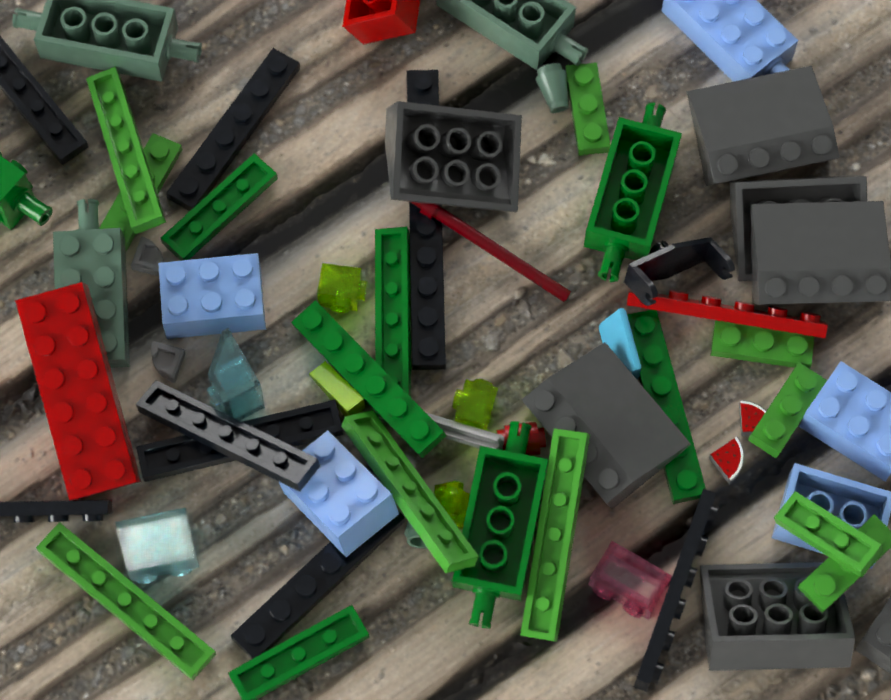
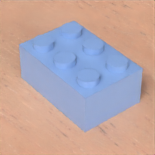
(211, 296)
(853, 419)
(342, 496)
(840, 496)

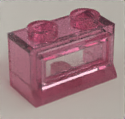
(629, 581)

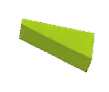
(338, 389)

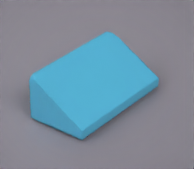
(619, 337)

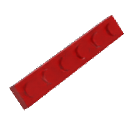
(740, 313)

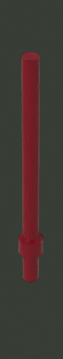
(494, 249)

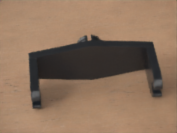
(672, 259)

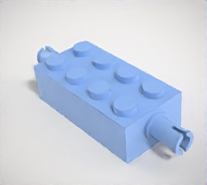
(735, 35)

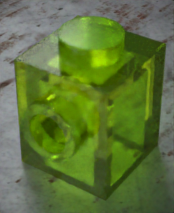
(341, 288)
(475, 403)

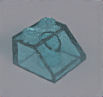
(232, 381)
(158, 545)

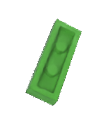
(587, 109)
(761, 345)
(787, 410)
(828, 534)
(833, 579)

